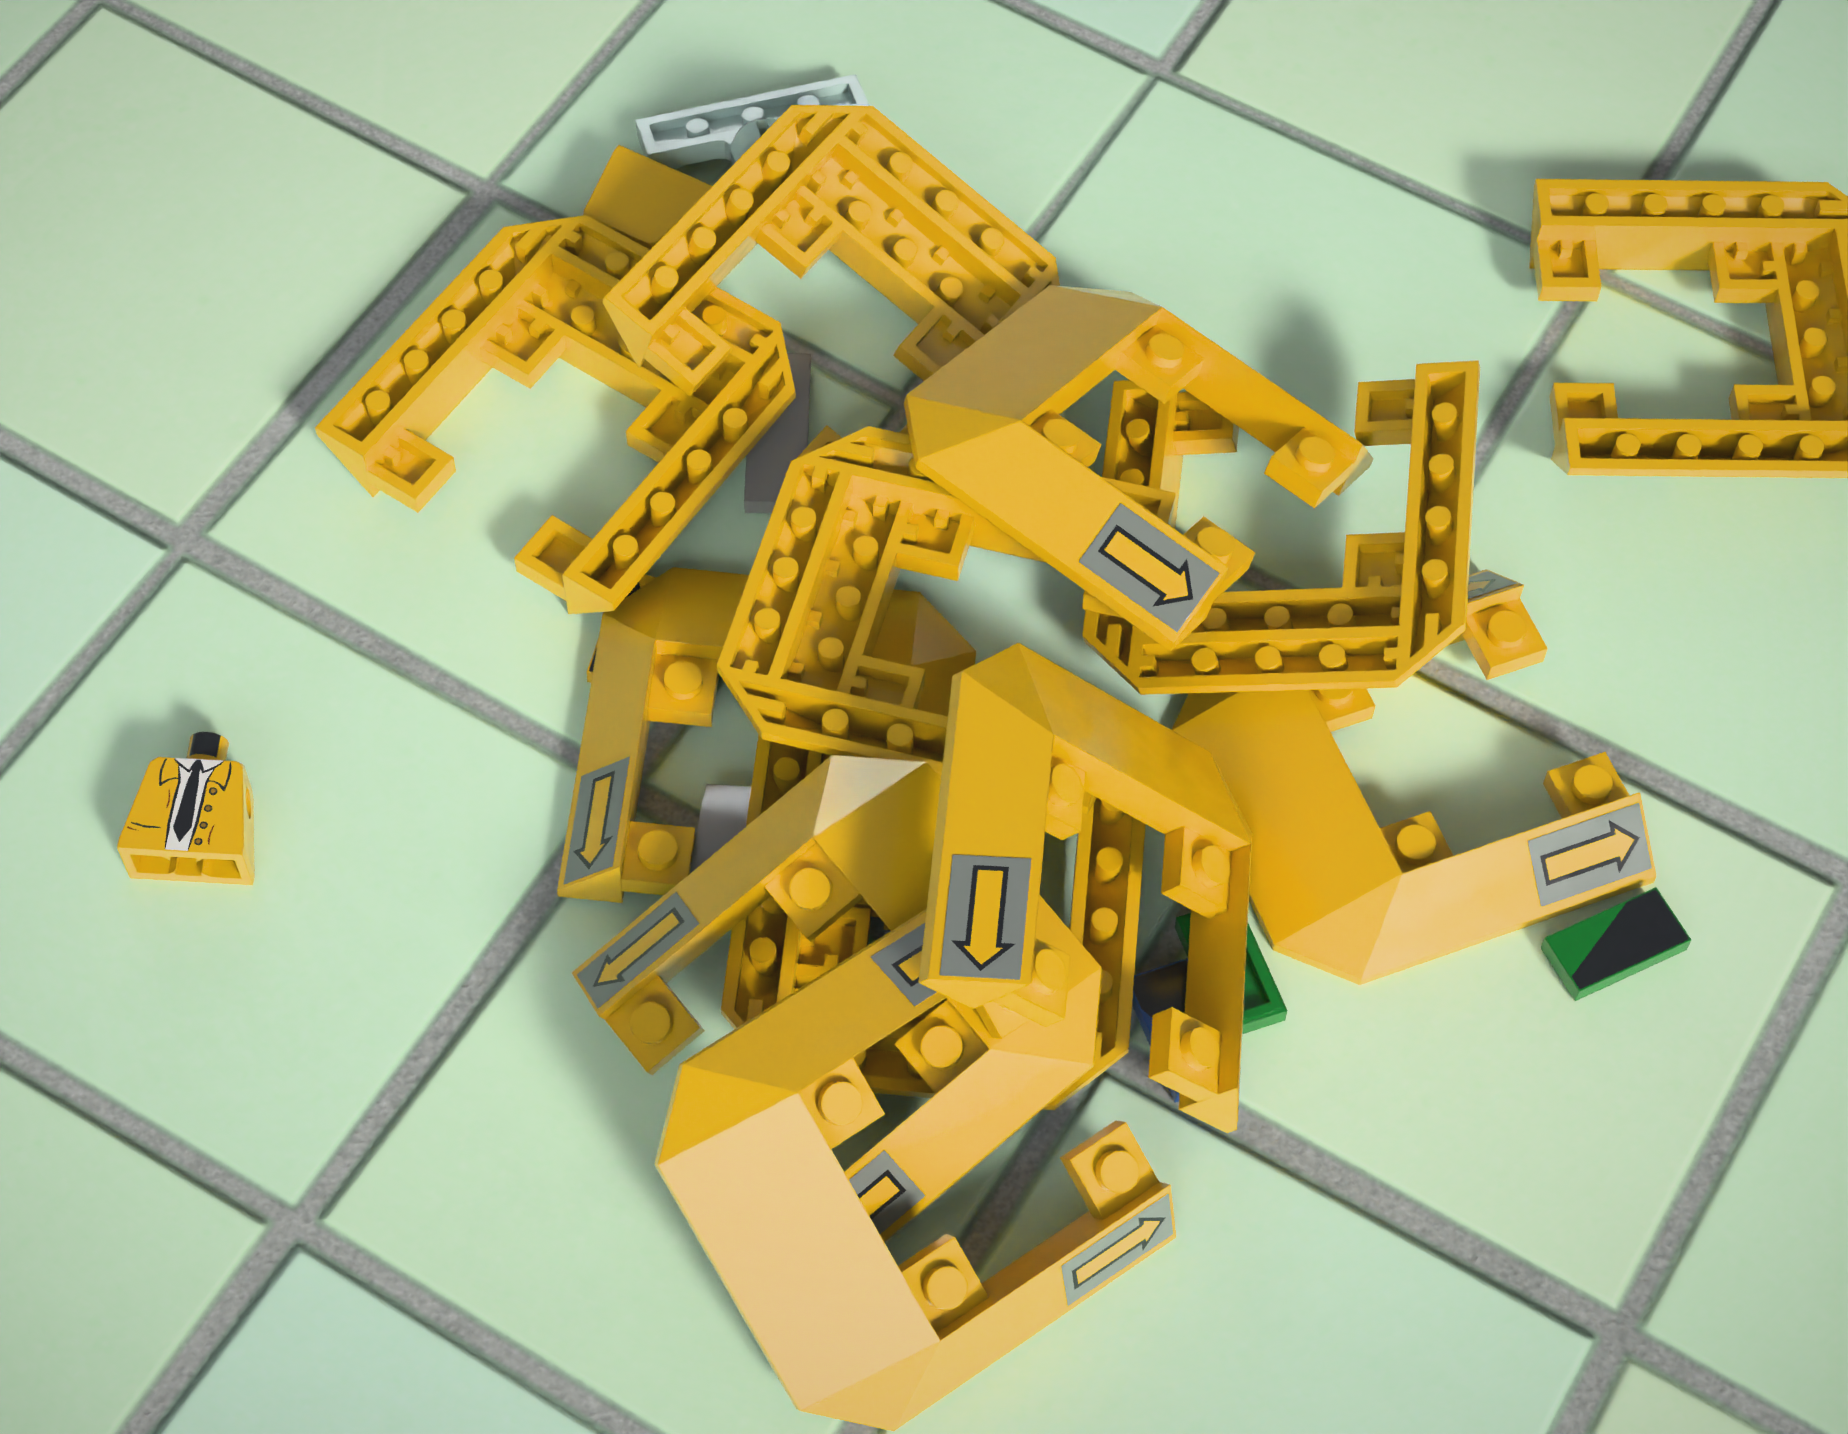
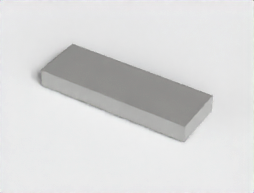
(780, 444)

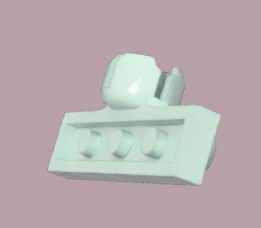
(734, 125)

